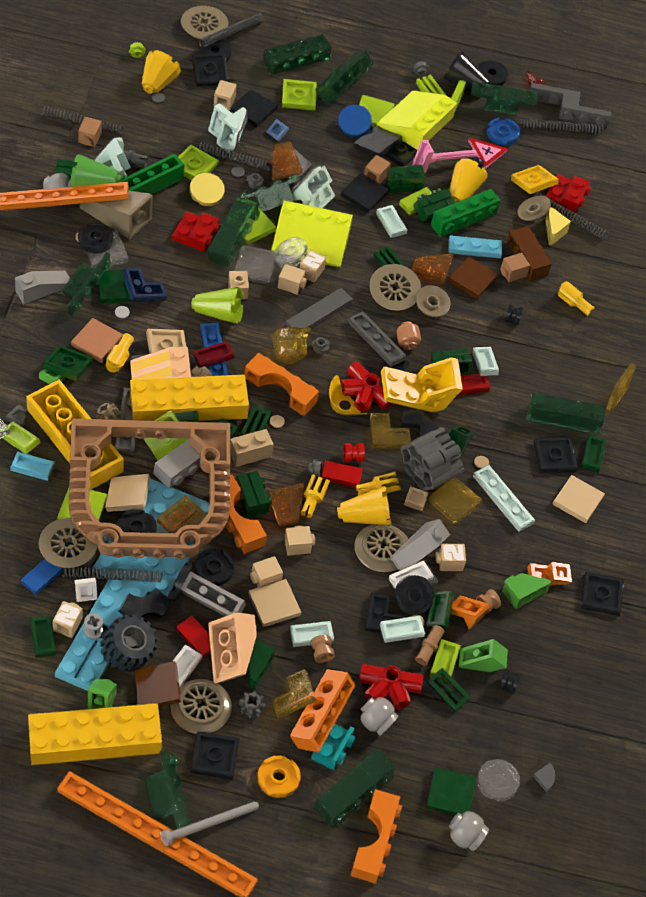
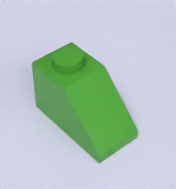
(524, 589)
(484, 656)
(101, 694)

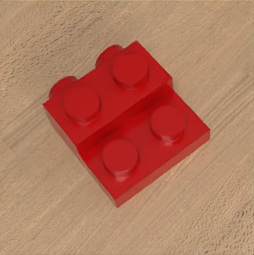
(569, 192)
(196, 230)

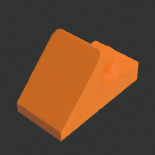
(469, 609)

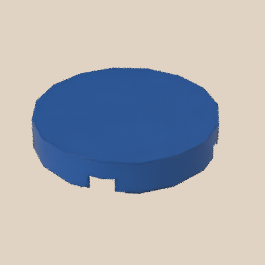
(355, 120)
(503, 132)

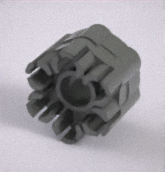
(430, 460)

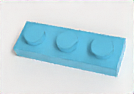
(475, 246)

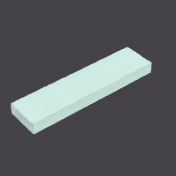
(504, 498)

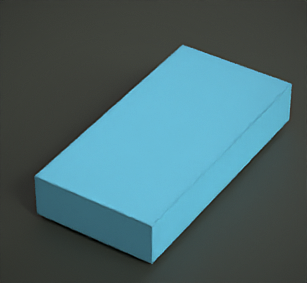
(32, 466)

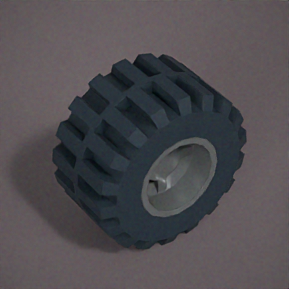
(129, 643)

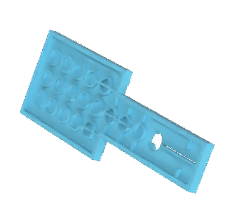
(115, 591)

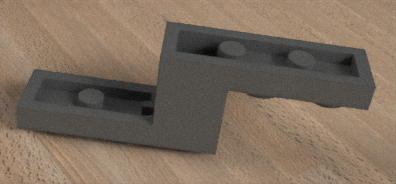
(570, 106)

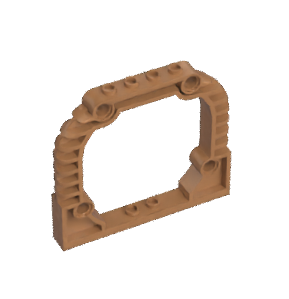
(208, 439)

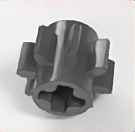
(252, 704)

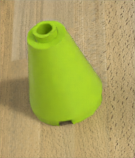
(220, 304)

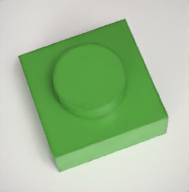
(50, 377)

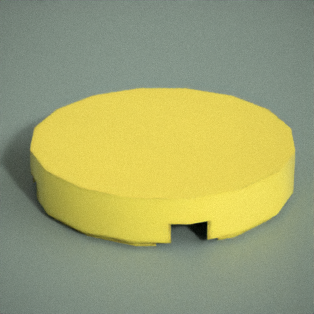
(207, 189)

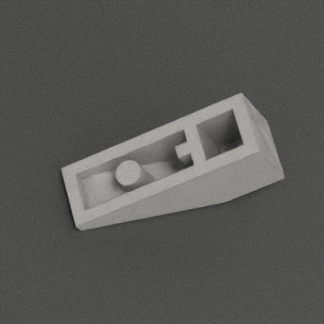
(39, 284)
(420, 544)

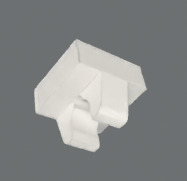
(86, 589)

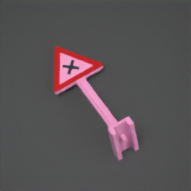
(487, 152)

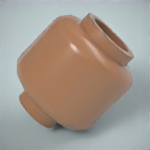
(408, 335)

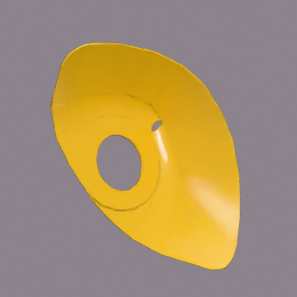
(337, 396)

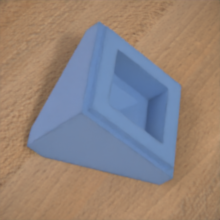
(277, 130)

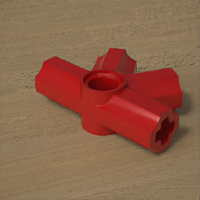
(365, 386)
(395, 689)

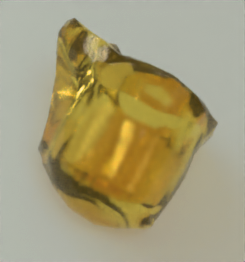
(290, 344)

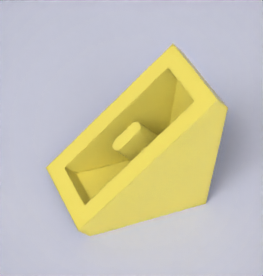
(556, 225)

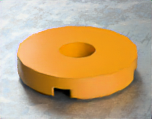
(274, 787)

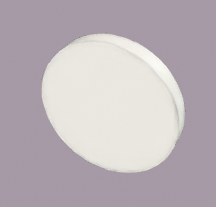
(122, 312)

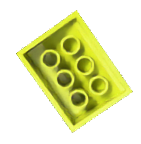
(419, 116)
(320, 228)

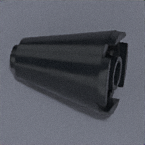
(466, 70)

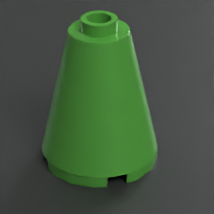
(92, 173)

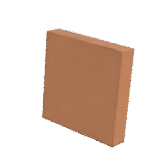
(96, 340)

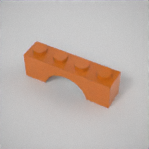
(264, 371)
(247, 533)
(369, 859)

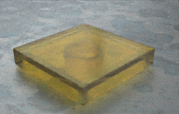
(621, 387)
(455, 500)

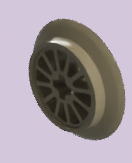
(202, 19)
(394, 271)
(52, 532)
(365, 554)
(207, 724)

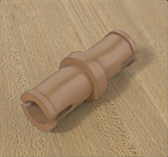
(429, 645)

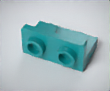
(334, 747)

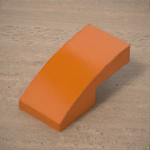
(556, 572)

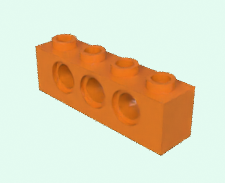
(321, 715)

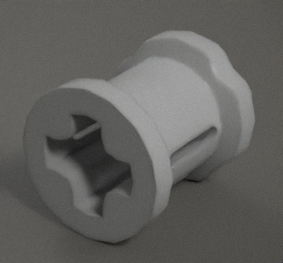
(97, 622)

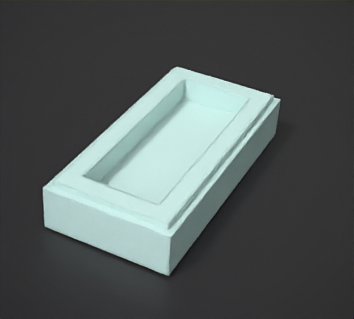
(391, 221)
(485, 361)
(402, 629)
(304, 633)

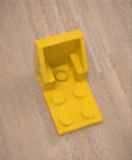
(428, 390)

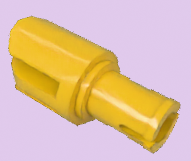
(574, 298)
(119, 354)
(380, 481)
(313, 497)

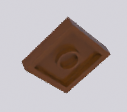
(473, 278)
(158, 684)

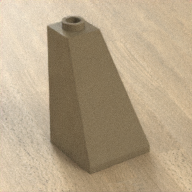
(123, 215)

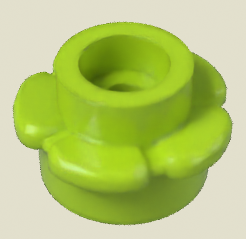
(137, 50)

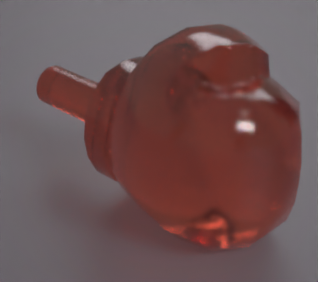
(535, 79)

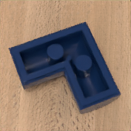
(141, 291)

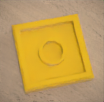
(534, 179)

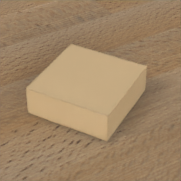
(416, 498)

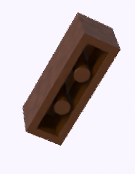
(524, 241)

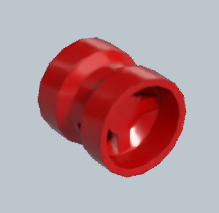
(354, 452)

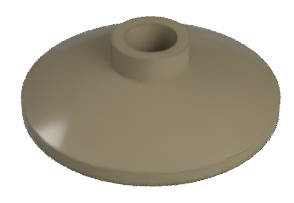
(534, 208)
(435, 296)

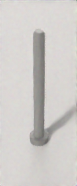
(168, 837)

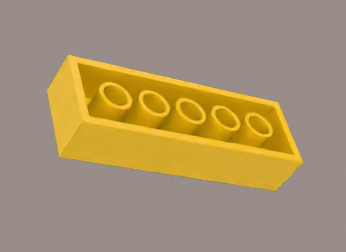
(210, 395)
(53, 410)
(94, 734)

